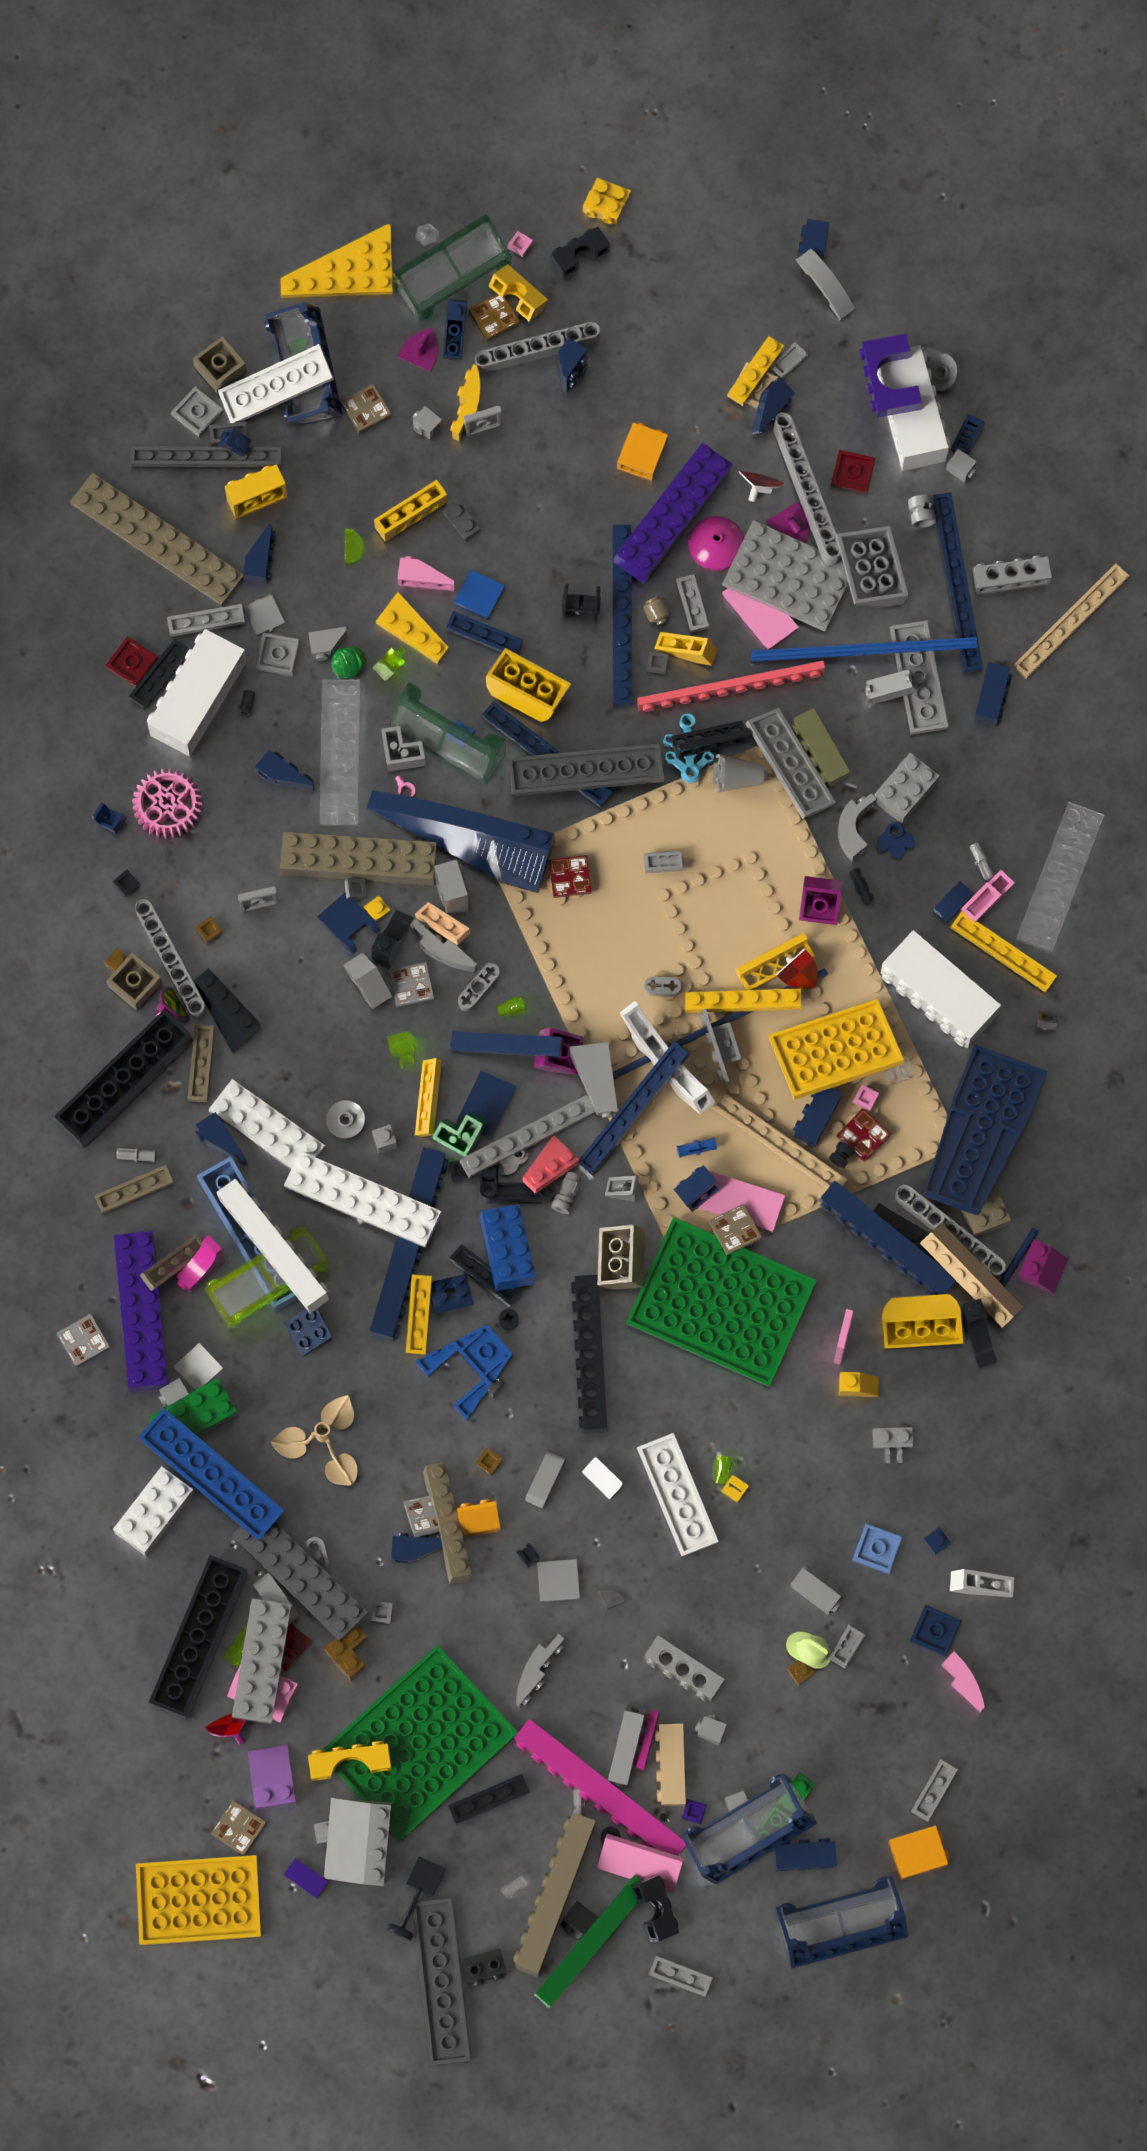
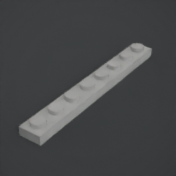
(527, 1136)

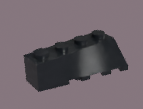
(229, 1014)

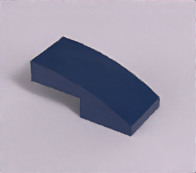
(953, 901)

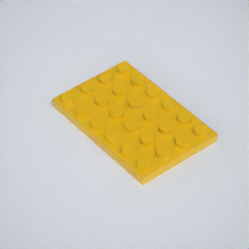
(836, 1049)
(198, 1900)

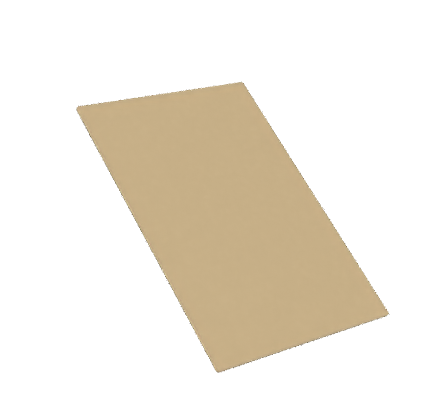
(698, 925)

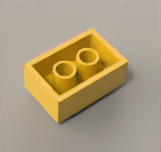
(255, 491)

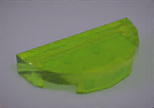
(353, 547)

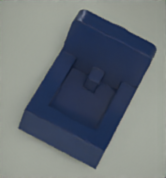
(234, 441)
(108, 818)

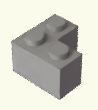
(400, 755)
(368, 979)

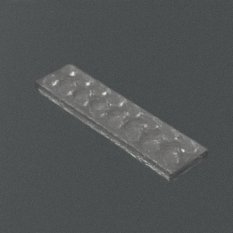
(340, 753)
(1060, 877)

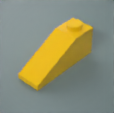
(686, 647)

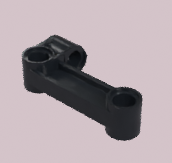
(510, 1191)

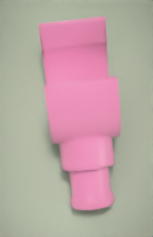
(402, 785)

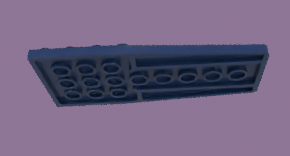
(982, 1128)

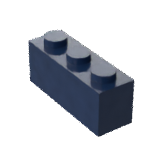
(993, 694)
(817, 1116)
(806, 1855)

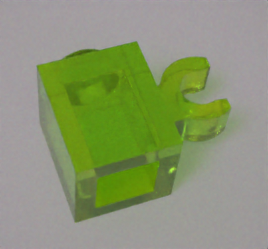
(389, 663)
(401, 1047)

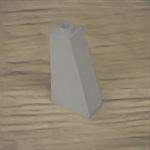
(596, 1074)
(626, 1745)

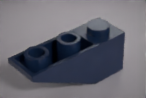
(455, 328)
(771, 401)
(257, 560)
(278, 772)
(412, 1549)

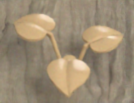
(335, 1414)

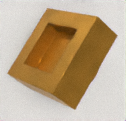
(208, 929)
(115, 959)
(488, 1461)
(800, 1671)

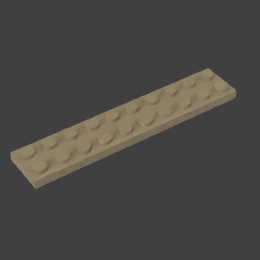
(157, 539)

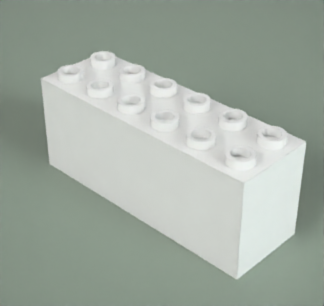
(919, 433)
(196, 692)
(939, 989)

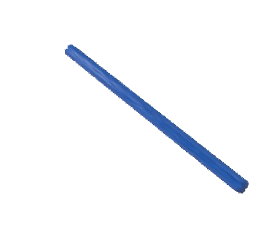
(864, 649)

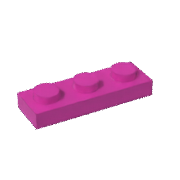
(646, 1740)

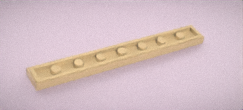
(1071, 621)
(776, 1141)

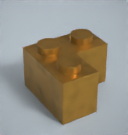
(343, 1653)

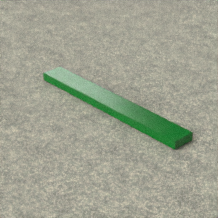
(587, 1945)

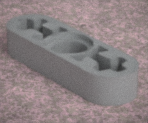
(465, 994)

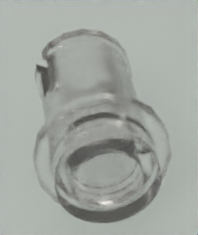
(513, 1887)

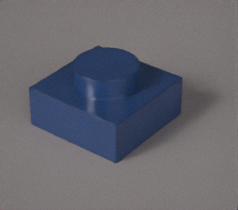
(937, 1541)

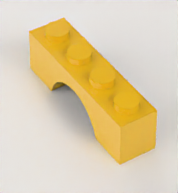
(324, 1764)

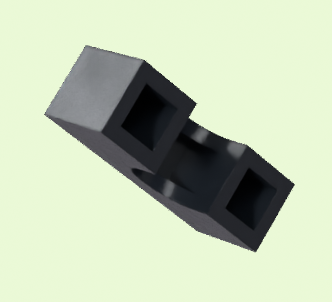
(591, 242)
(663, 1922)

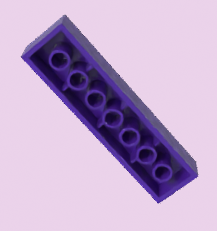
(672, 513)
(140, 1313)

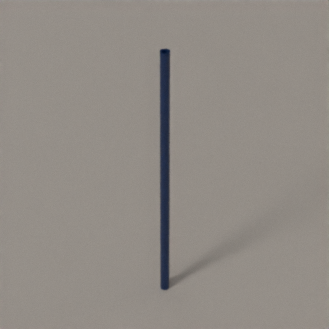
(695, 1035)

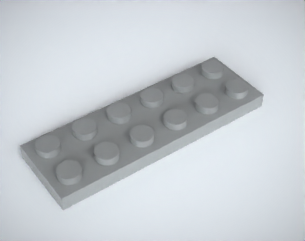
(926, 707)
(790, 763)
(261, 1661)

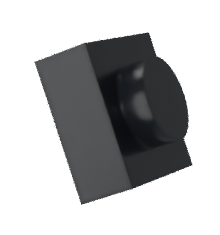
(126, 883)
(457, 1172)

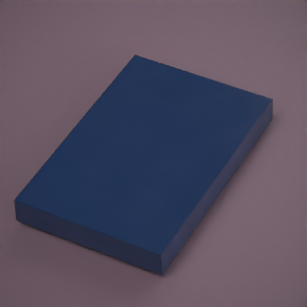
(489, 1100)

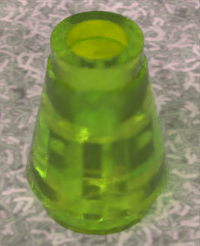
(512, 1006)
(722, 1468)

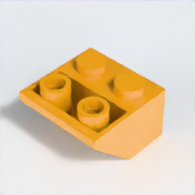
(478, 1518)

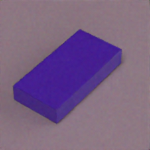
(305, 1878)

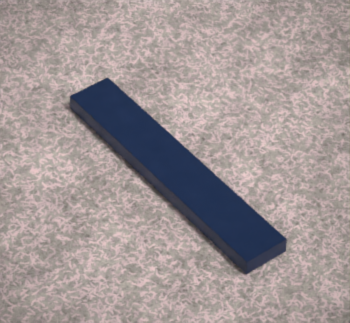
(506, 1044)

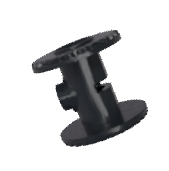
(581, 603)

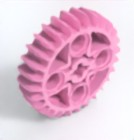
(165, 795)

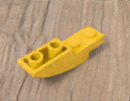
(469, 399)

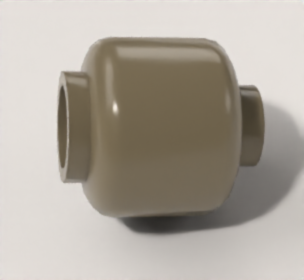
(657, 610)

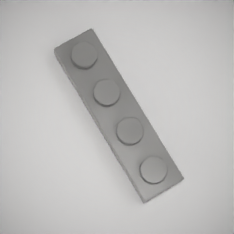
(205, 619)

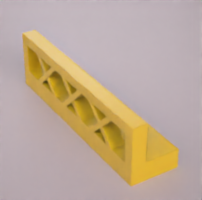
(768, 958)

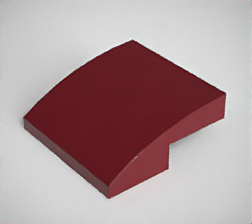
(295, 1646)

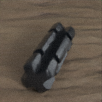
(861, 885)

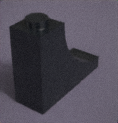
(390, 940)
(976, 1329)

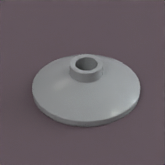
(938, 365)
(343, 1110)

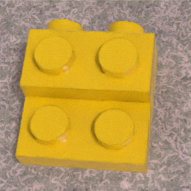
(606, 201)

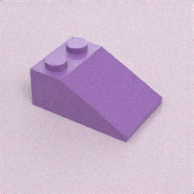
(272, 1778)

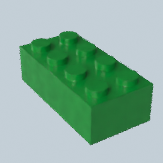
(203, 1409)

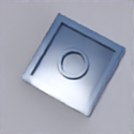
(877, 1548)

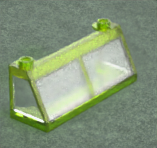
(258, 1283)

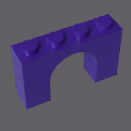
(888, 400)

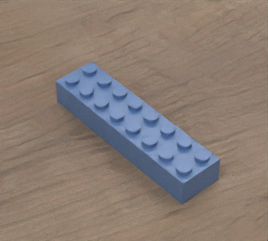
(211, 1182)

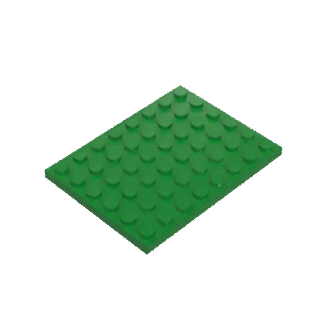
(721, 1306)
(436, 1738)

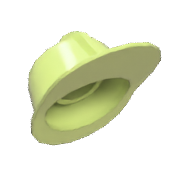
(809, 1649)

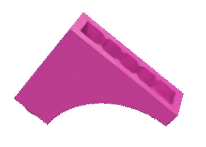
(201, 1266)

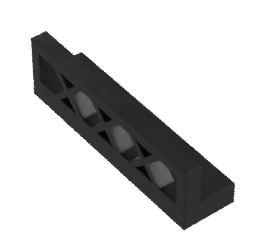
(710, 742)

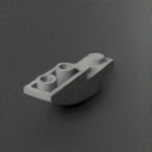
(446, 953)
(531, 1676)

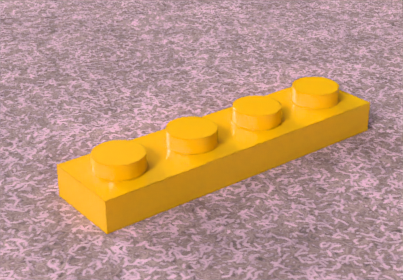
(755, 371)
(428, 1097)
(418, 1314)

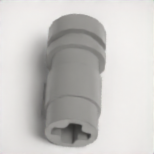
(568, 1190)

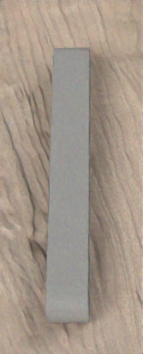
(807, 480)

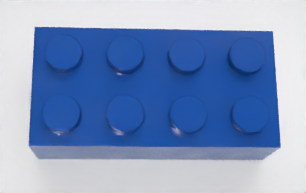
(507, 1247)

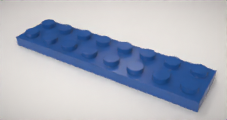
(211, 1474)

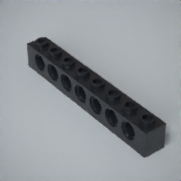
(589, 1423)

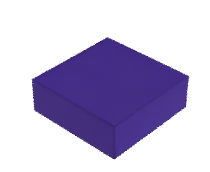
(694, 1811)

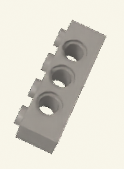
(985, 584)
(662, 1647)

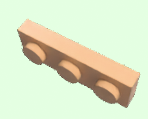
(443, 923)

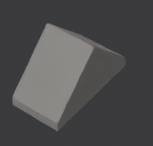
(622, 1187)

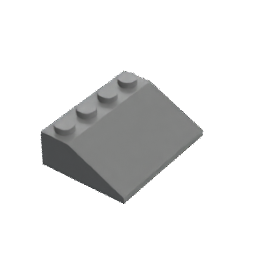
(872, 567)
(357, 1841)

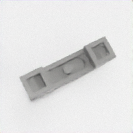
(827, 283)

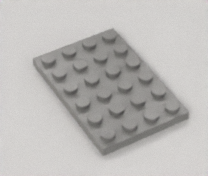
(787, 576)

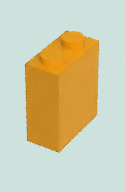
(642, 451)
(919, 1852)

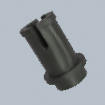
(246, 703)

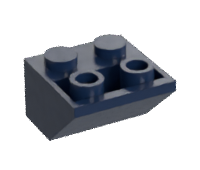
(571, 362)

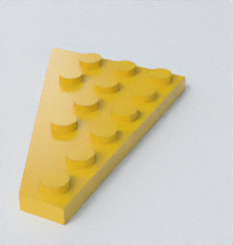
(352, 270)

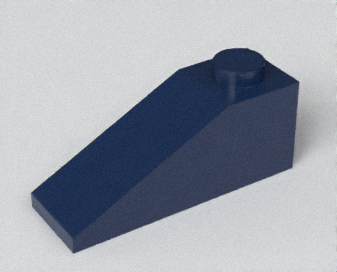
(218, 1137)

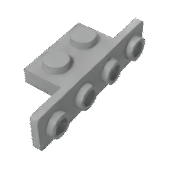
(723, 1043)

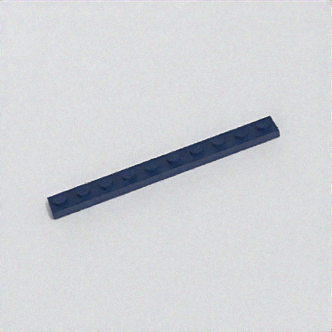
(956, 579)
(622, 624)

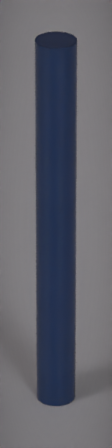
(1018, 1257)

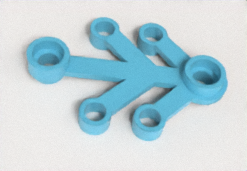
(689, 767)

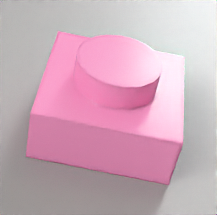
(520, 244)
(866, 1098)

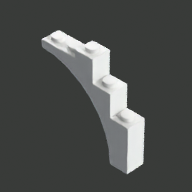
(652, 1045)

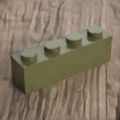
(821, 748)

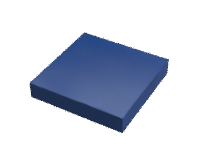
(479, 594)

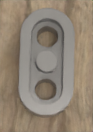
(320, 1555)

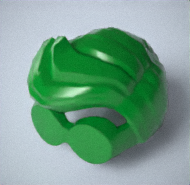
(348, 662)

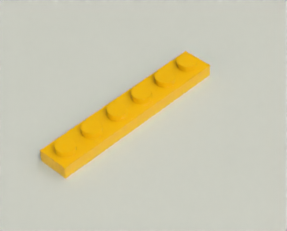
(1004, 952)
(743, 1000)

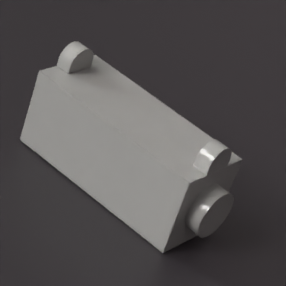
(891, 686)
(816, 1591)

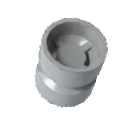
(921, 511)

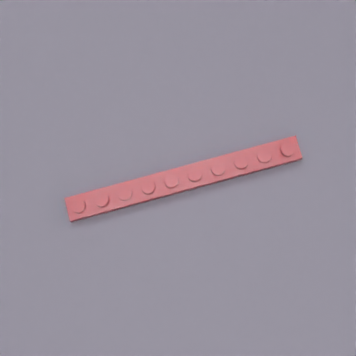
(737, 685)

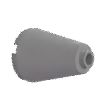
(735, 773)

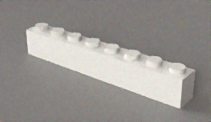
(273, 1246)

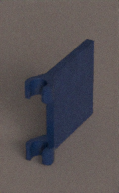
(344, 919)

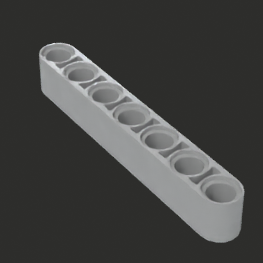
(532, 354)
(166, 951)
(961, 1233)

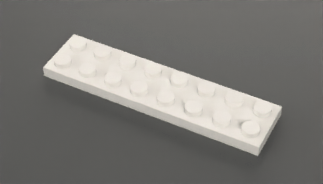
(362, 1199)

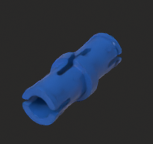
(696, 1147)

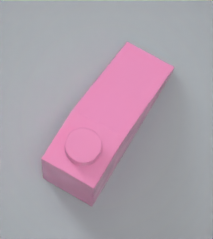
(418, 574)

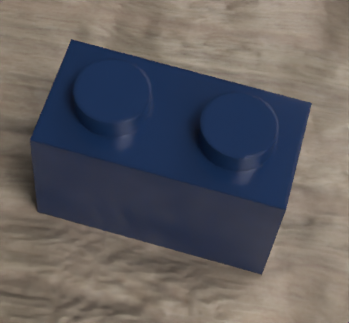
(815, 237)
(697, 1188)

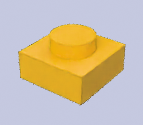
(377, 909)

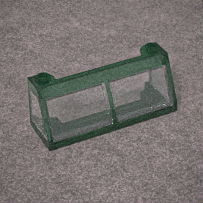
(451, 266)
(445, 738)

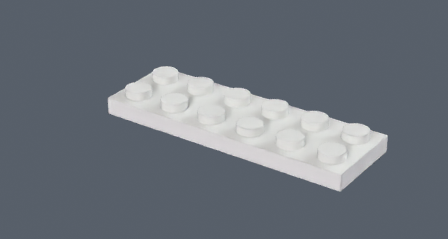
(276, 384)
(264, 1125)
(677, 1495)

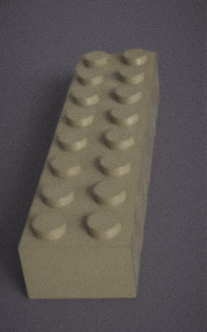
(358, 858)
(555, 1894)

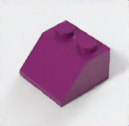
(820, 900)
(565, 1063)
(1042, 1267)

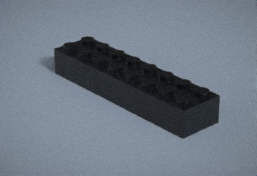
(123, 1078)
(198, 1637)

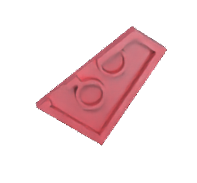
(550, 1165)

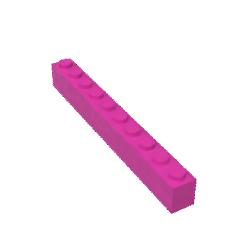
(597, 1789)

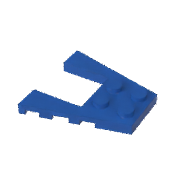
(483, 1352)

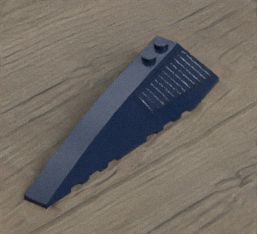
(495, 846)

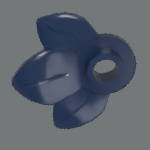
(895, 843)

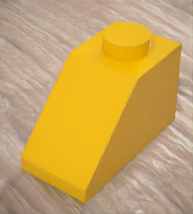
(858, 1384)

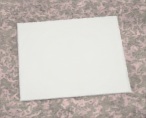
(198, 1367)

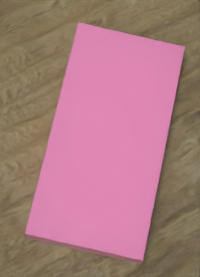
(765, 622)
(760, 1203)
(843, 1336)
(631, 1859)

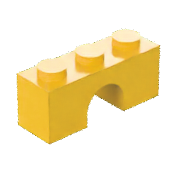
(508, 281)

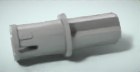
(982, 861)
(136, 1154)

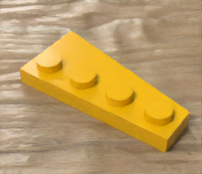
(409, 627)

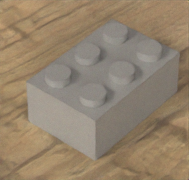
(906, 788)
(452, 888)

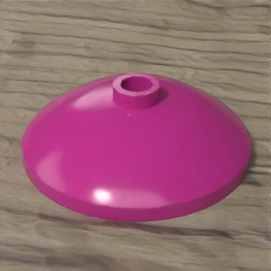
(711, 553)

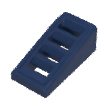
(974, 421)

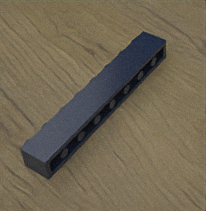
(886, 1239)

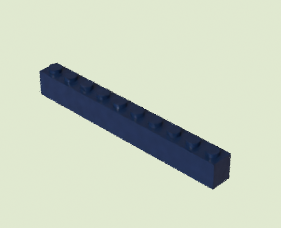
(405, 1252)

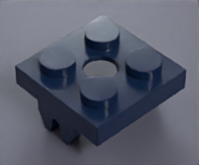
(461, 1297)

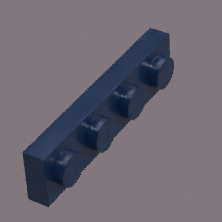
(483, 633)

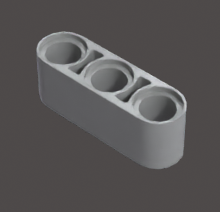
(545, 1479)
(270, 1591)

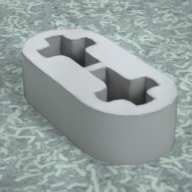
(662, 991)

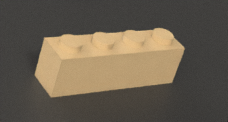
(671, 1765)

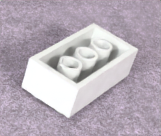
(153, 1511)

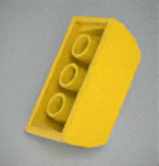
(526, 686)
(922, 1321)

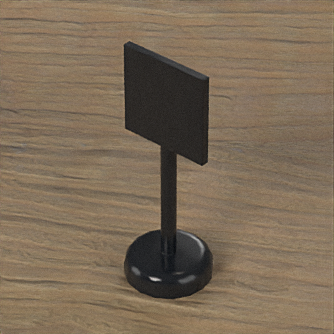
(424, 1878)

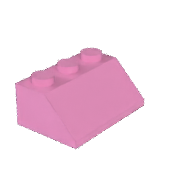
(285, 1695)

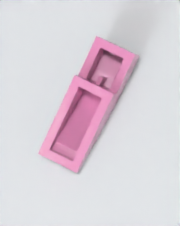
(988, 896)
(965, 1681)

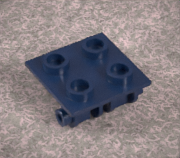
(308, 1330)

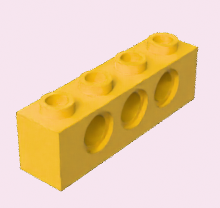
(411, 510)

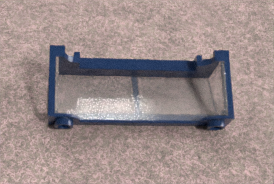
(294, 332)
(749, 1830)
(842, 1924)

